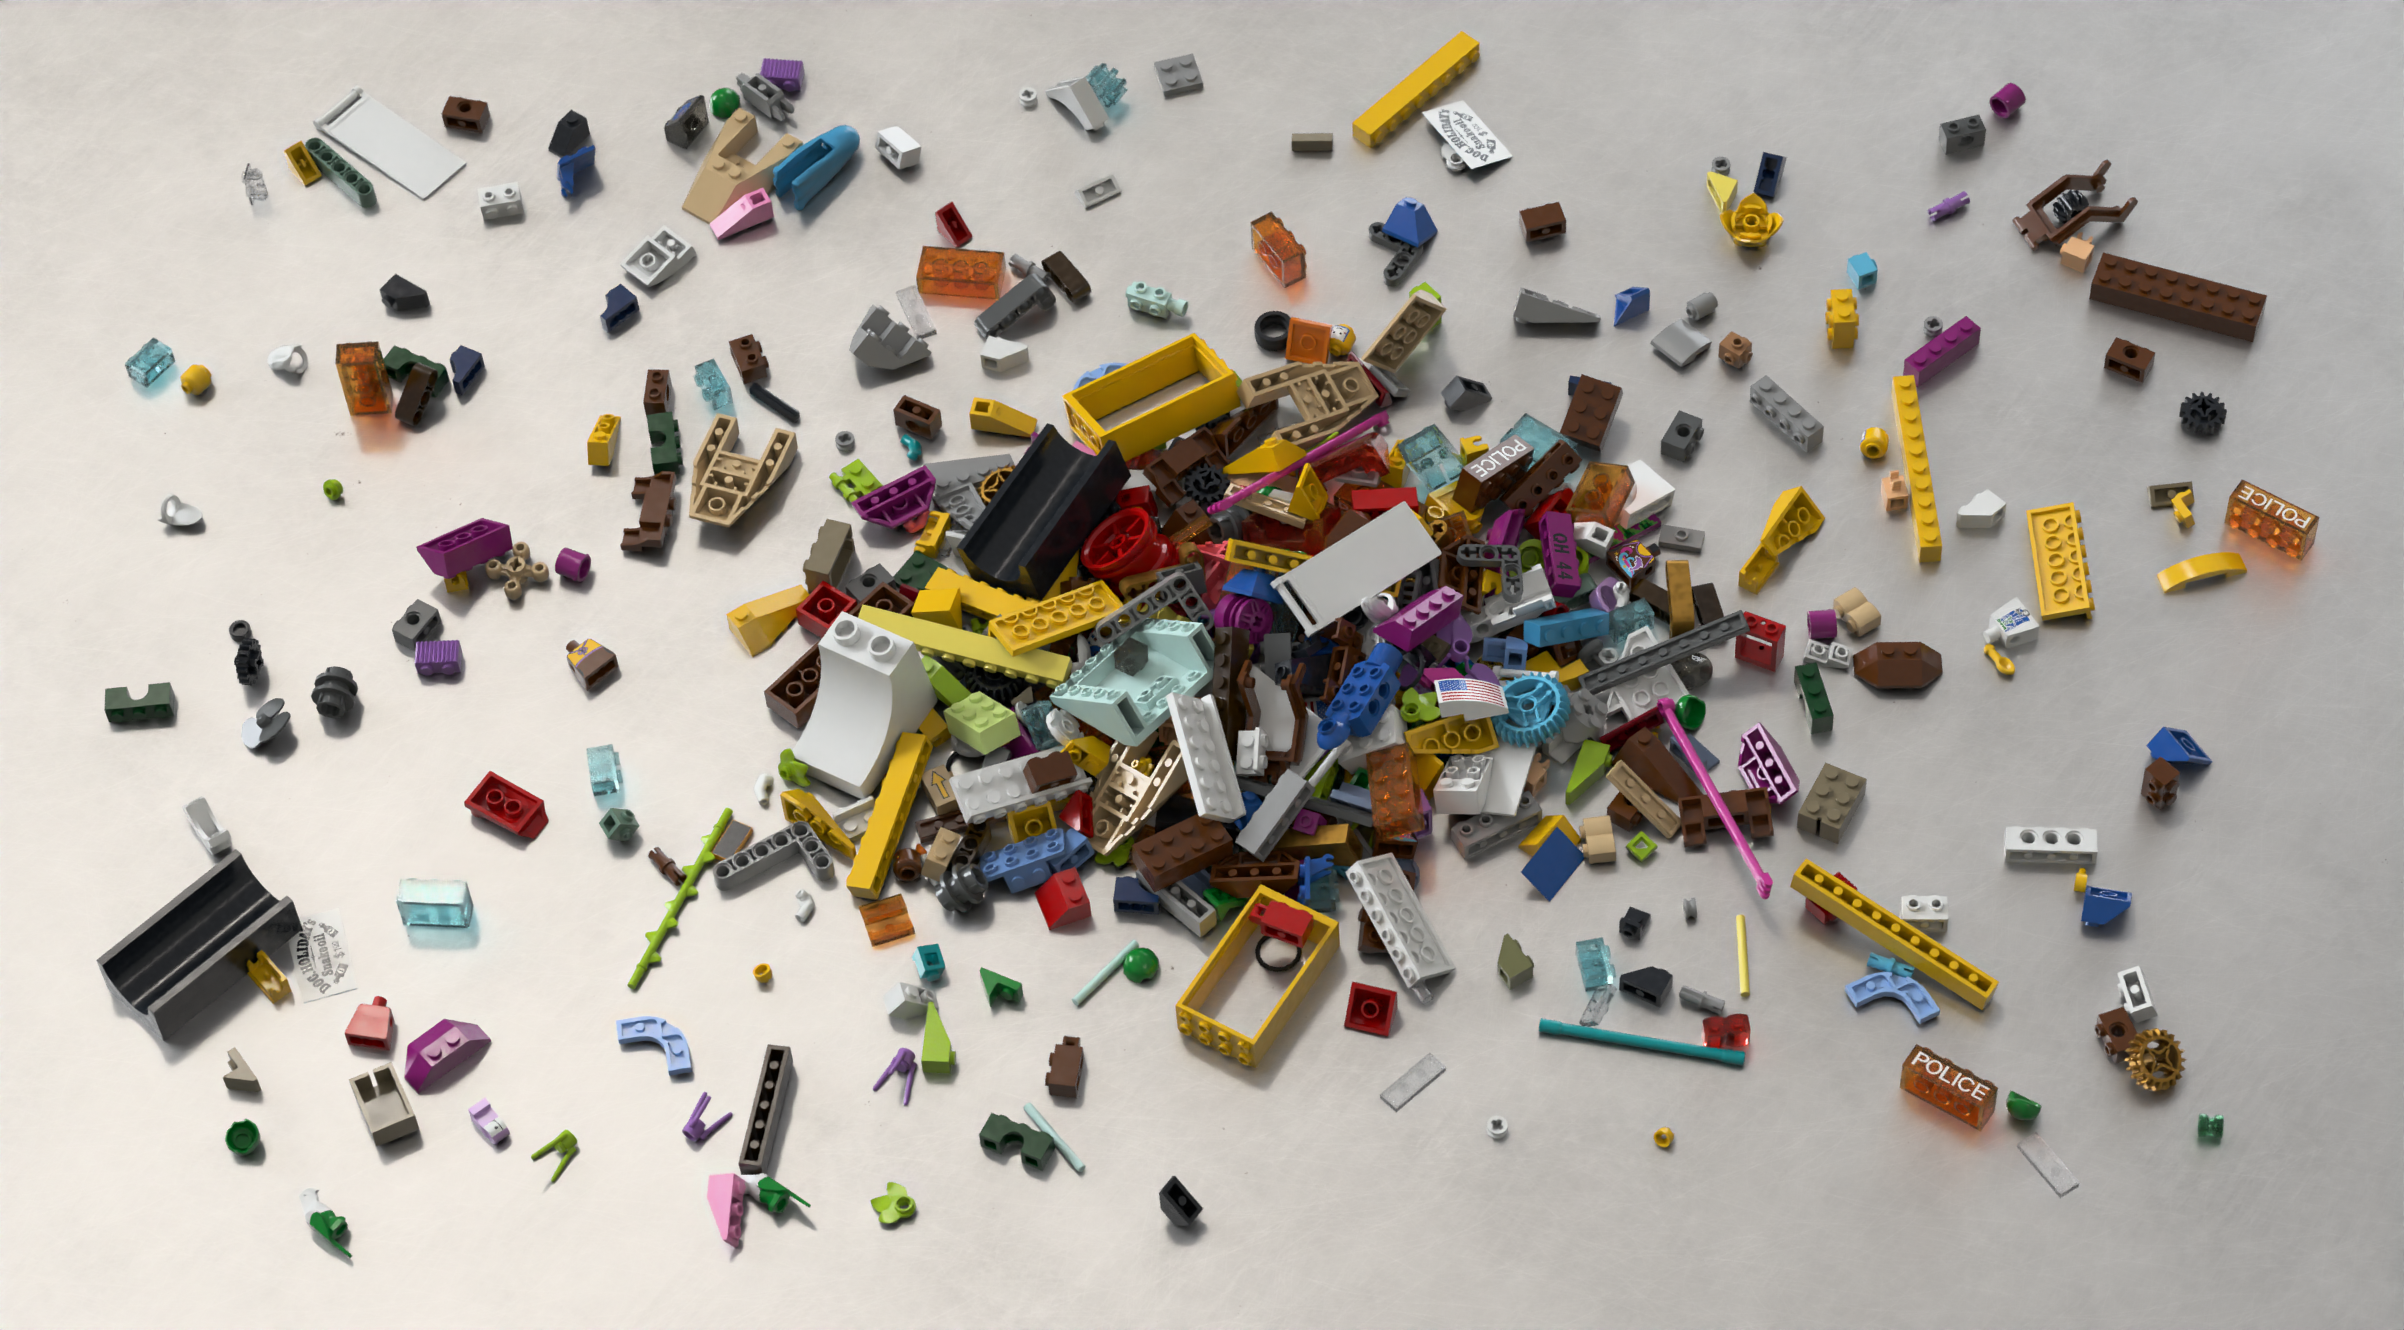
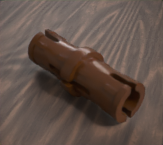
(667, 866)

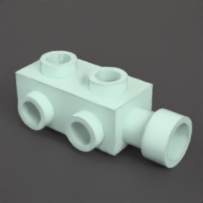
(1150, 302)

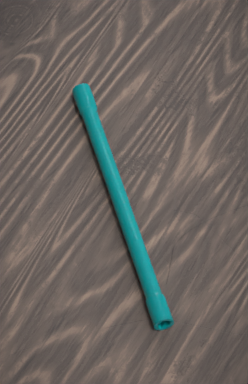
(1723, 1055)

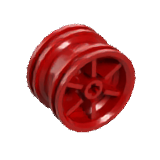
(1125, 547)

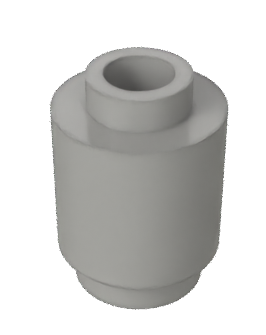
(1701, 305)

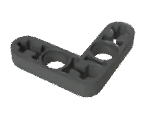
(1403, 252)
(1505, 564)

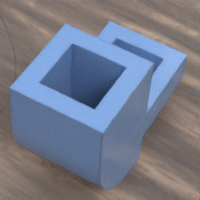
(1509, 651)

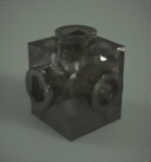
(1131, 656)

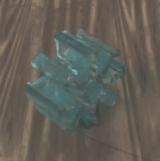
(1106, 84)

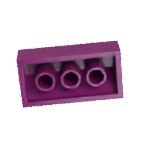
(466, 547)
(1421, 618)

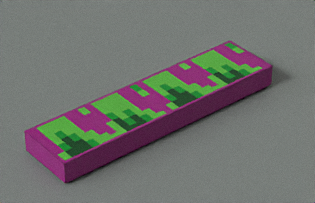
(1624, 535)

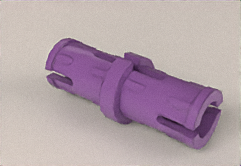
(1949, 206)

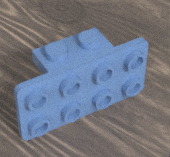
(1026, 861)

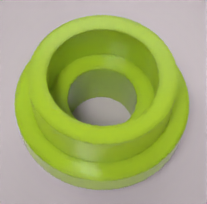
(333, 489)

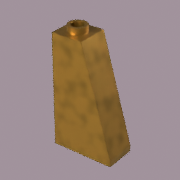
(1328, 839)

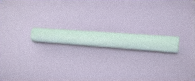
(1104, 973)
(1058, 1142)

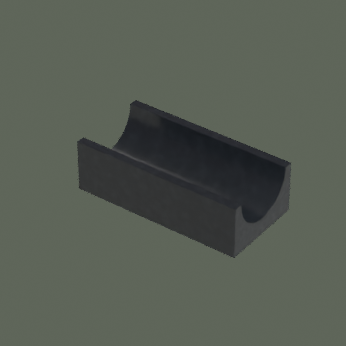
(1042, 514)
(197, 946)

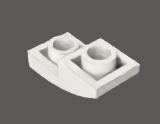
(1829, 656)

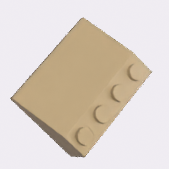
(1405, 331)

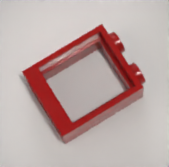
(1757, 652)

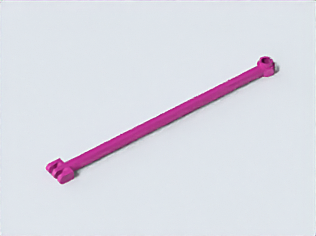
(1379, 419)
(1764, 881)

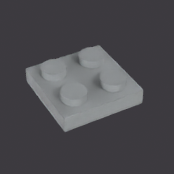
(1178, 74)

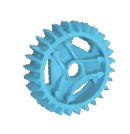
(1534, 722)

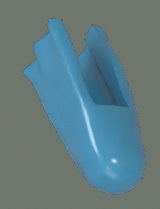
(815, 165)

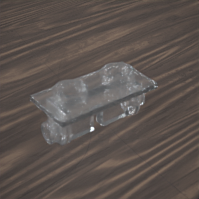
(254, 184)

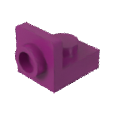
(1308, 821)

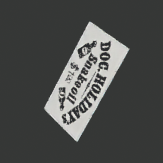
(1467, 134)
(322, 957)

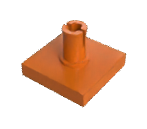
(1308, 341)

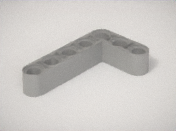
(1154, 606)
(774, 855)

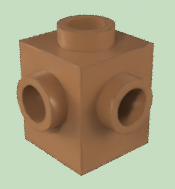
(1735, 350)

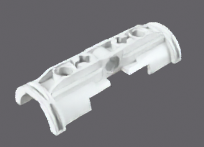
(1502, 615)

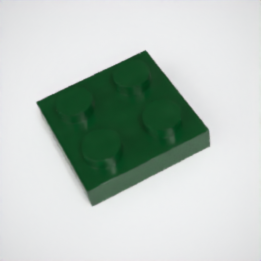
(917, 571)

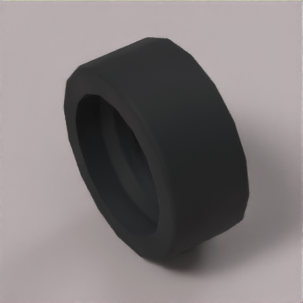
(1268, 319)

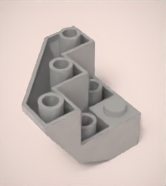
(885, 343)

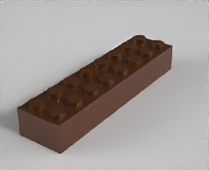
(2178, 297)
(797, 688)

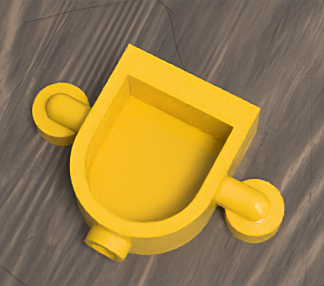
(1441, 505)

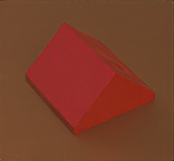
(1371, 1008)

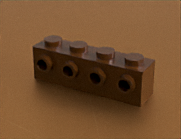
(1542, 478)

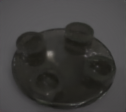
(1693, 670)

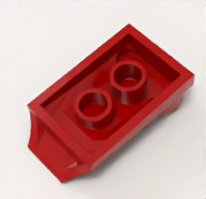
(507, 806)

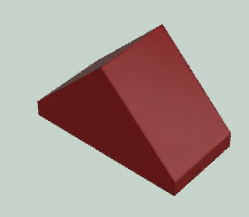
(952, 225)
(1079, 813)

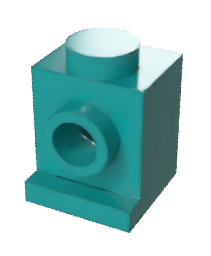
(929, 961)

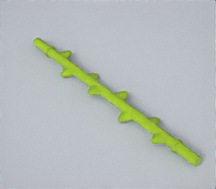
(673, 906)

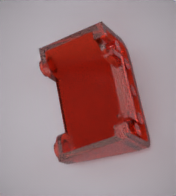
(1366, 451)
(1271, 533)

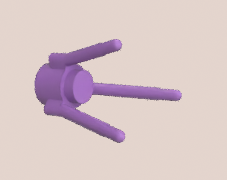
(902, 1062)
(695, 1127)

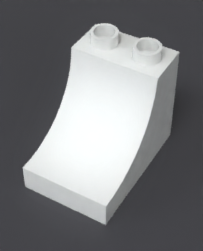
(865, 700)

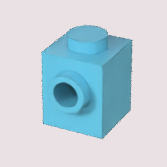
(1862, 270)

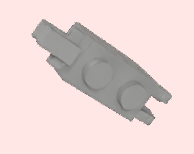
(764, 96)

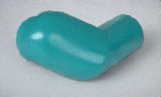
(913, 445)

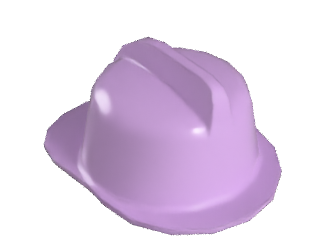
(1603, 597)

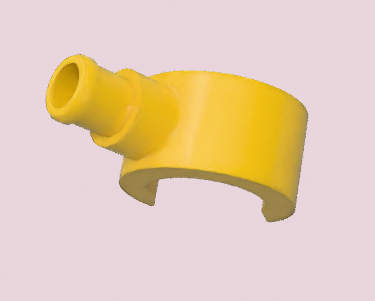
(2080, 880)

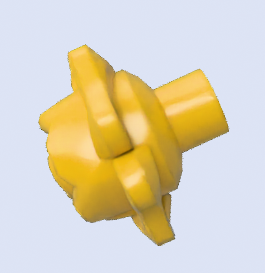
(1143, 766)

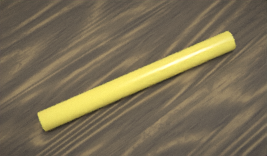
(1742, 955)

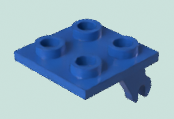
(572, 164)
(1310, 872)

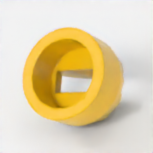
(763, 969)
(1659, 1139)

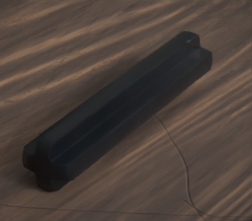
(774, 402)

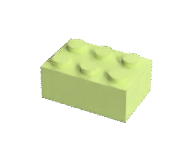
(982, 722)

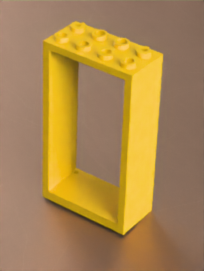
(1144, 378)
(1225, 1039)

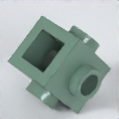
(619, 824)

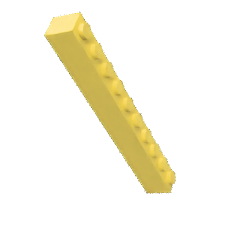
(972, 648)

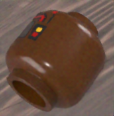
(907, 864)

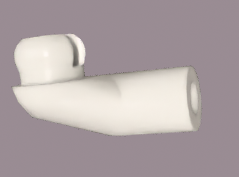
(1621, 594)
(760, 787)
(806, 904)

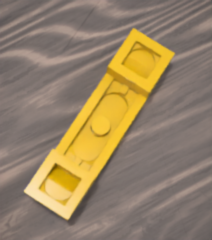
(2200, 567)

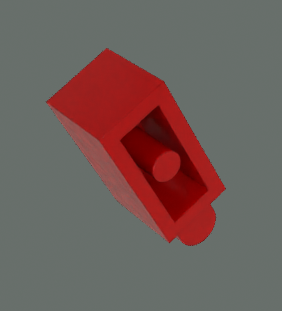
(1554, 503)
(1283, 922)

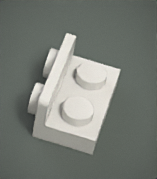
(1251, 752)
(854, 818)

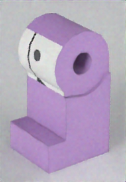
(488, 1121)

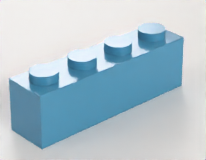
(1566, 627)

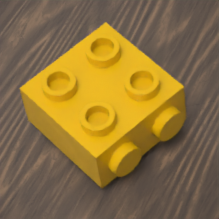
(1841, 318)

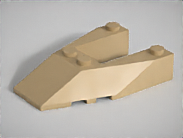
(729, 177)
(1322, 392)
(728, 482)
(1128, 798)

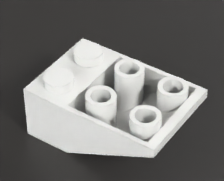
(1463, 785)

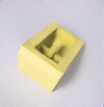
(1722, 190)

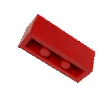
(1379, 501)

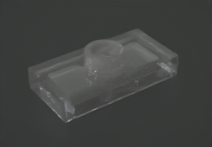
(1597, 1005)

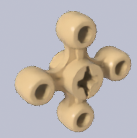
(517, 570)

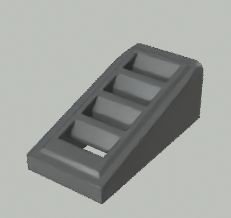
(1416, 593)

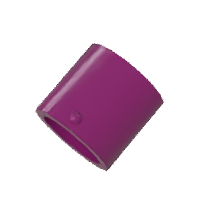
(2007, 100)
(573, 564)
(1822, 624)

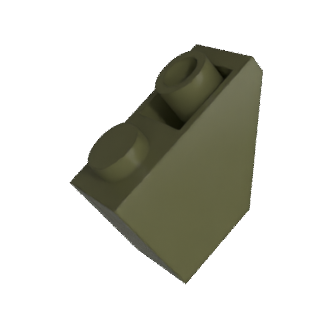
(1513, 965)

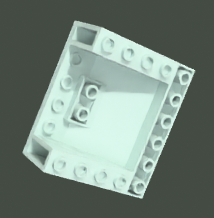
(1136, 705)

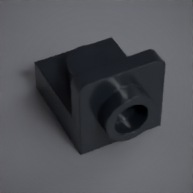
(1634, 923)

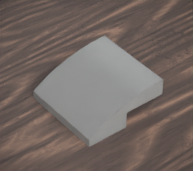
(1681, 342)

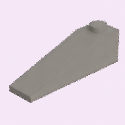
(1537, 309)

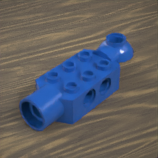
(1361, 698)

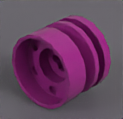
(1245, 613)

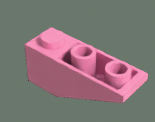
(744, 213)
(726, 1202)

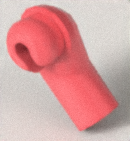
(914, 525)

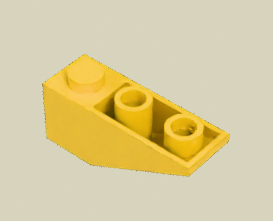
(999, 418)
(603, 440)
(1398, 469)

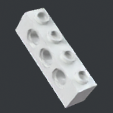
(2059, 852)

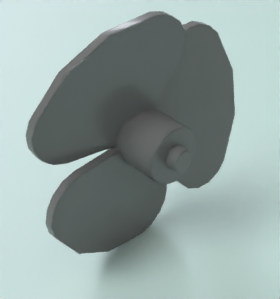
(264, 726)

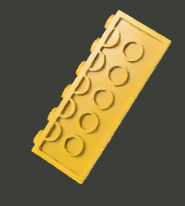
(2060, 561)
(1054, 618)

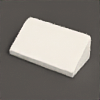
(1098, 191)

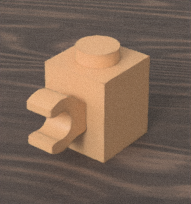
(2077, 253)
(1894, 491)
(1537, 775)

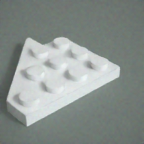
(1643, 691)

